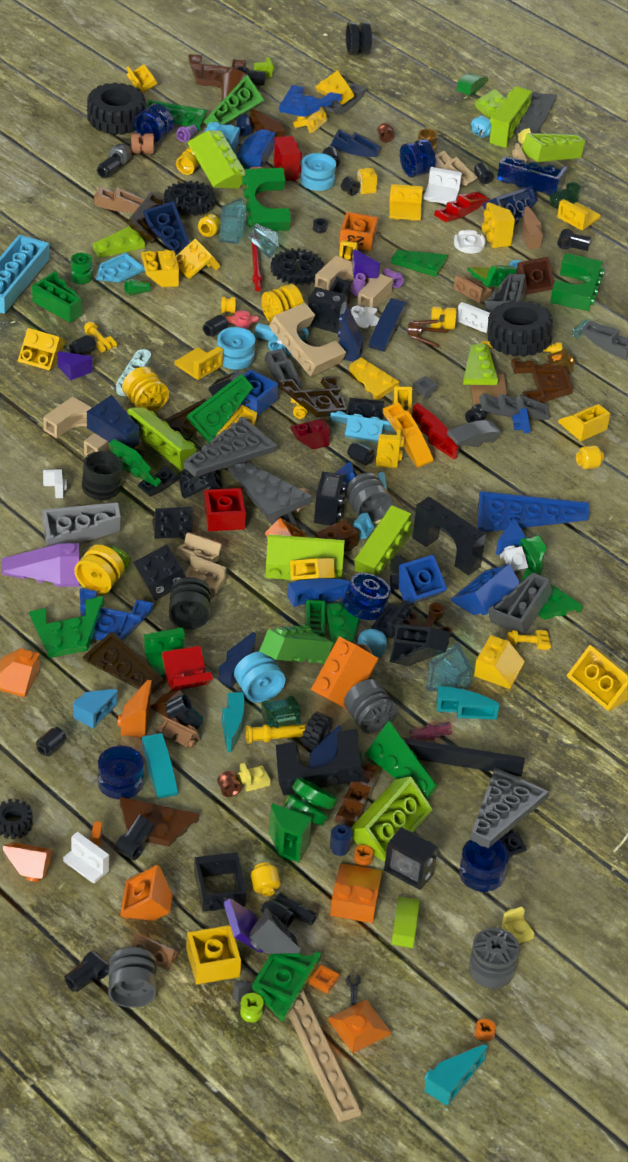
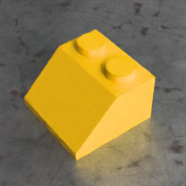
(498, 663)

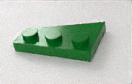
(420, 261)

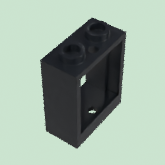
(227, 864)

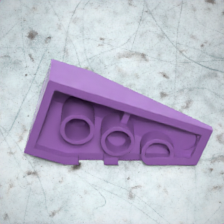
(45, 564)

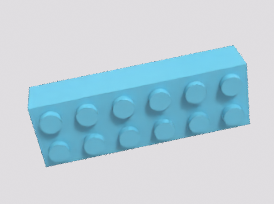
(19, 267)

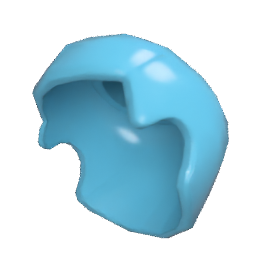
(374, 640)

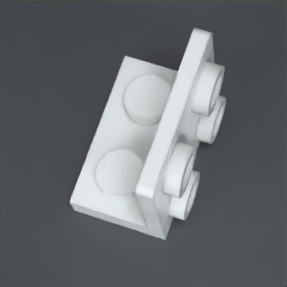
(443, 185)

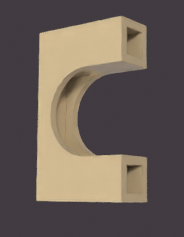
(371, 295)
(309, 357)
(70, 415)

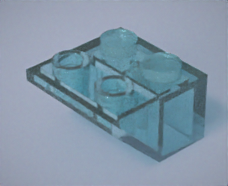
(232, 221)

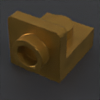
(562, 358)

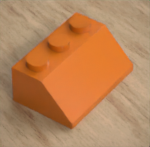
(343, 670)

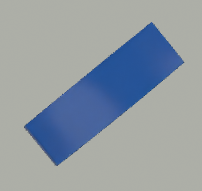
(317, 589)

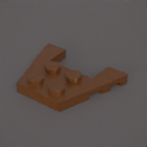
(210, 74)
(550, 380)

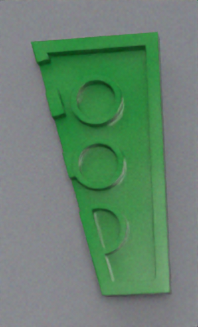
(217, 410)
(397, 759)

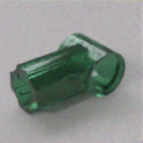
(570, 194)

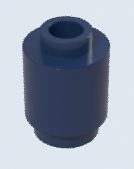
(245, 125)
(340, 840)

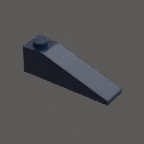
(515, 201)
(168, 226)

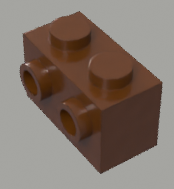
(340, 531)

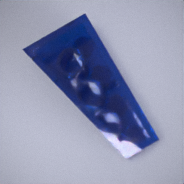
(522, 174)

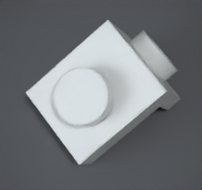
(54, 478)
(515, 558)

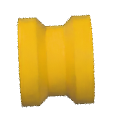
(227, 305)

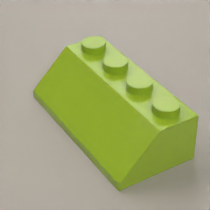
(217, 159)
(161, 437)
(290, 548)
(395, 808)

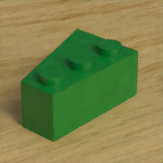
(57, 298)

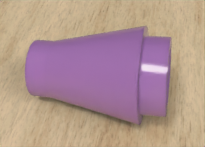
(185, 133)
(397, 277)
(358, 284)

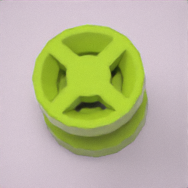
(254, 1012)

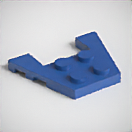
(301, 105)
(113, 620)

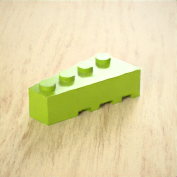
(509, 116)
(553, 146)
(384, 541)

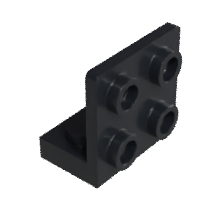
(190, 485)
(172, 522)

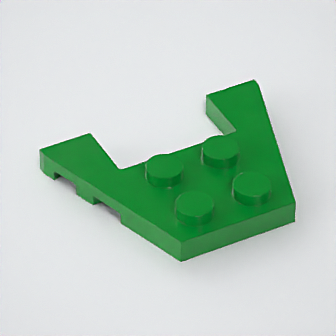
(68, 635)

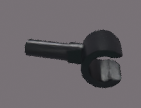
(353, 987)

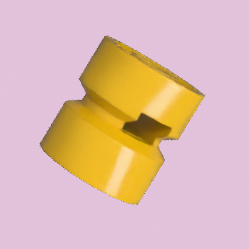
(187, 162)
(449, 317)

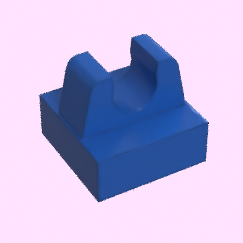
(522, 421)

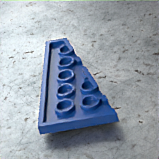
(499, 509)

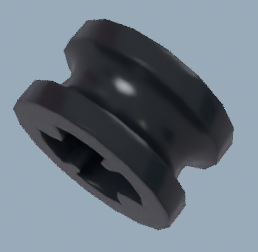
(320, 225)

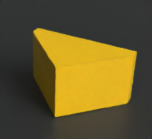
(404, 397)

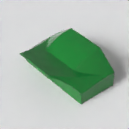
(534, 552)

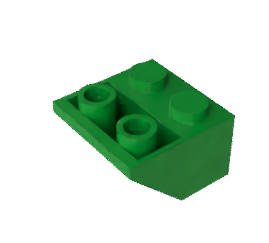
(289, 832)

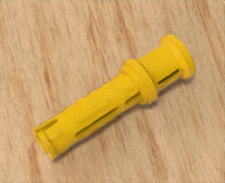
(267, 733)

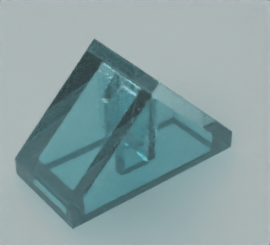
(264, 239)

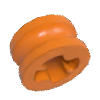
(367, 859)
(485, 1036)

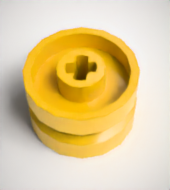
(99, 569)

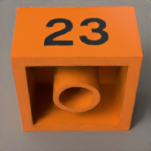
(359, 229)

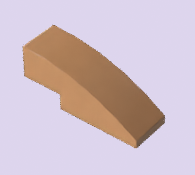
(117, 201)
(531, 229)

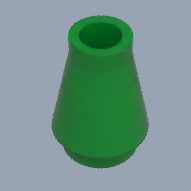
(135, 287)

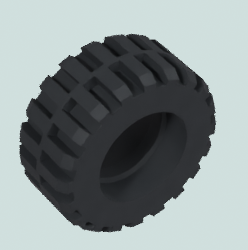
(114, 107)
(520, 328)

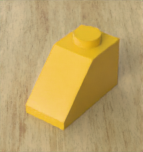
(346, 249)
(312, 569)

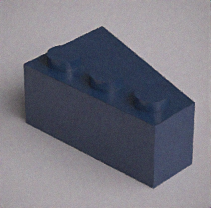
(113, 422)

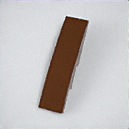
(358, 796)

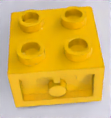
(405, 202)
(577, 214)
(194, 258)
(200, 363)

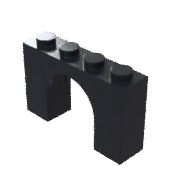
(468, 538)
(343, 769)

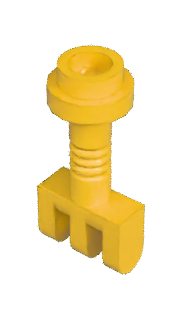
(103, 343)
(298, 411)
(540, 638)

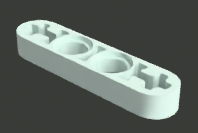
(142, 354)

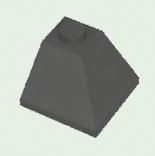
(273, 935)

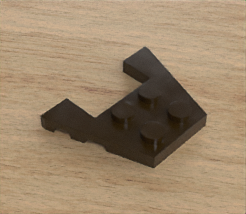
(319, 401)

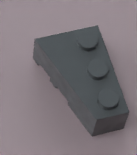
(511, 289)
(522, 605)

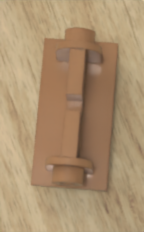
(186, 735)
(162, 953)

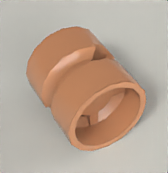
(137, 147)

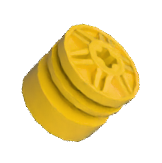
(280, 300)
(145, 389)

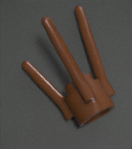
(416, 328)

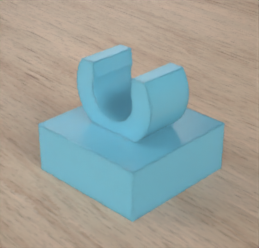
(363, 525)

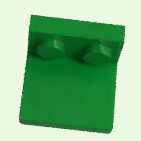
(492, 276)
(160, 642)

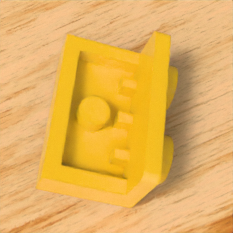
(141, 78)
(312, 121)
(388, 450)

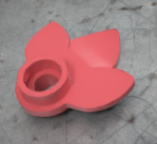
(242, 319)

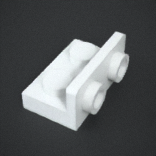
(473, 317)
(87, 858)

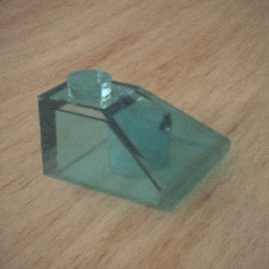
(449, 670)

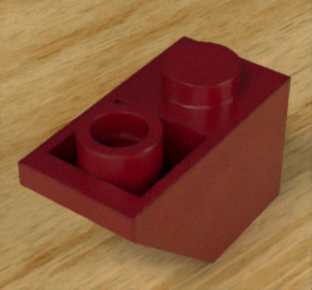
(313, 433)

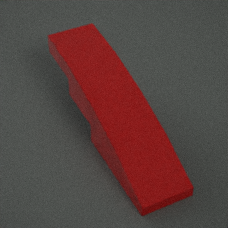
(463, 206)
(435, 430)

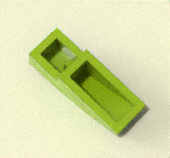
(405, 922)

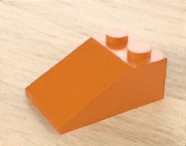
(355, 893)

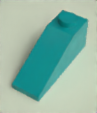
(452, 1074)

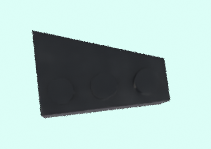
(417, 644)

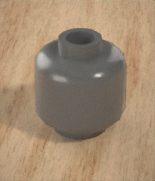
(121, 153)

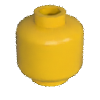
(209, 225)
(589, 457)
(265, 879)

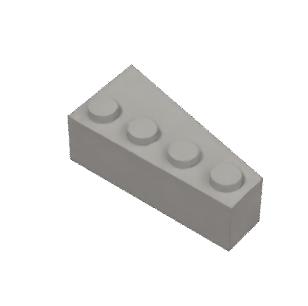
(80, 523)

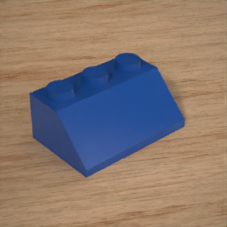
(256, 149)
(486, 590)

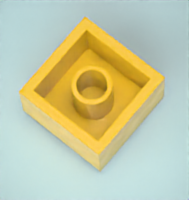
(213, 954)

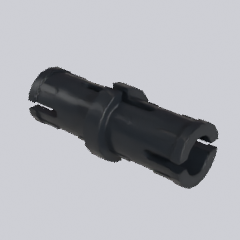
(300, 911)

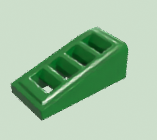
(315, 605)

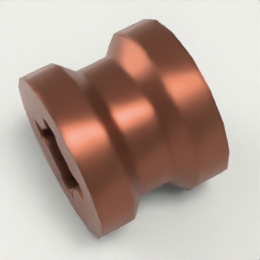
(385, 136)
(229, 783)

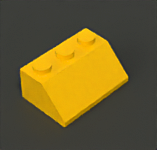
(600, 678)

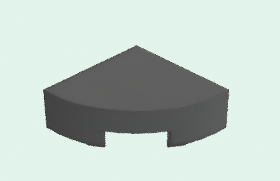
(240, 989)

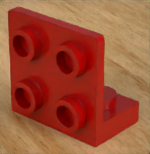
(185, 668)

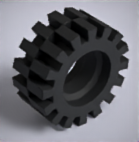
(316, 730)
(18, 827)

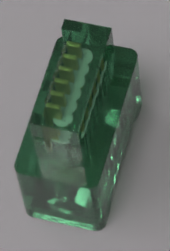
(281, 712)

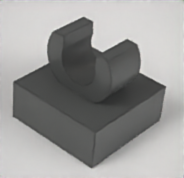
(425, 387)

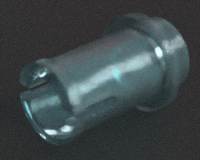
(578, 333)

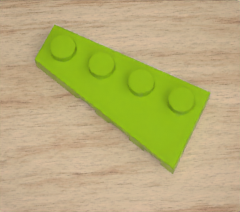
(480, 367)

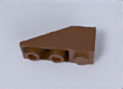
(263, 122)

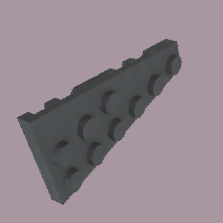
(536, 113)
(230, 447)
(267, 491)
(504, 806)

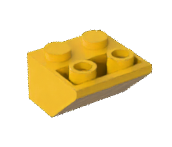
(498, 225)
(161, 267)
(40, 349)
(586, 422)

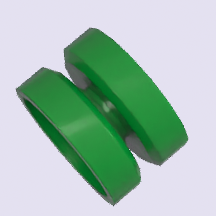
(310, 801)

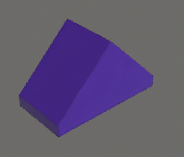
(365, 265)
(74, 364)

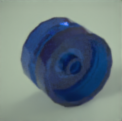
(154, 120)
(417, 158)
(366, 596)
(120, 772)
(483, 867)

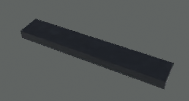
(466, 757)

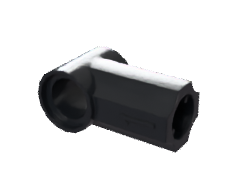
(256, 77)
(573, 240)
(394, 568)
(182, 709)
(132, 843)
(91, 968)

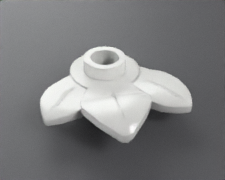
(365, 316)

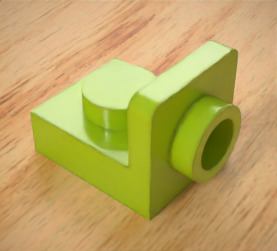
(267, 67)

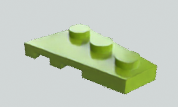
(119, 242)

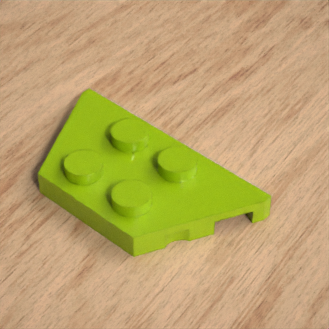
(489, 103)

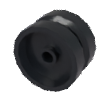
(358, 38)

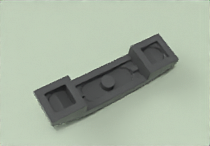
(338, 108)

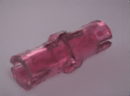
(431, 731)

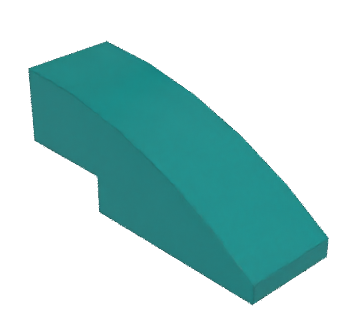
(465, 703)
(232, 719)
(159, 765)

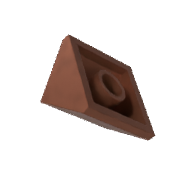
(537, 274)

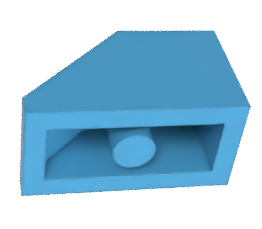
(95, 706)

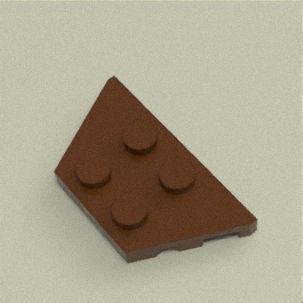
(169, 821)

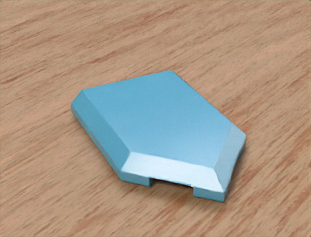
(119, 269)

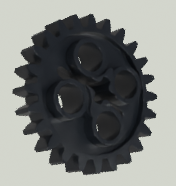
(190, 197)
(284, 266)

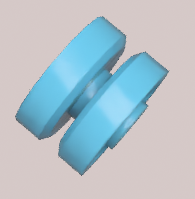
(318, 171)
(237, 346)
(259, 677)

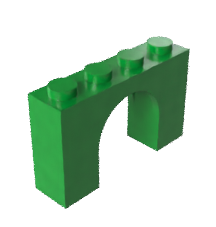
(259, 181)
(578, 295)

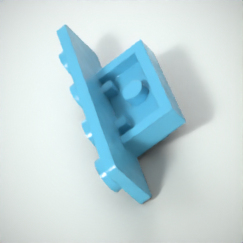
(361, 427)

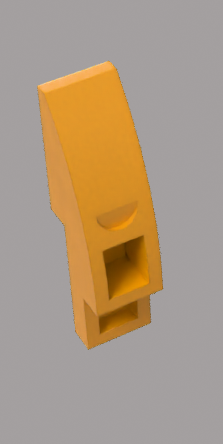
(413, 439)

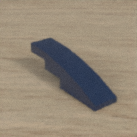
(387, 324)

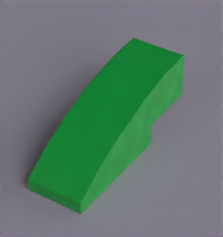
(471, 83)

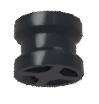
(350, 186)
(475, 414)

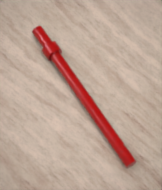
(256, 277)

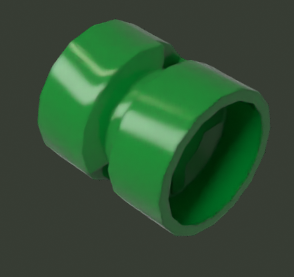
(81, 268)

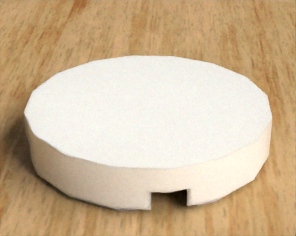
(469, 241)

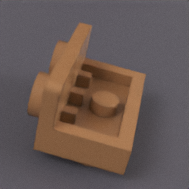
(472, 288)

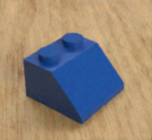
(420, 580)

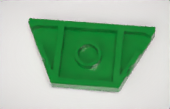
(133, 462)
(557, 603)
(284, 980)

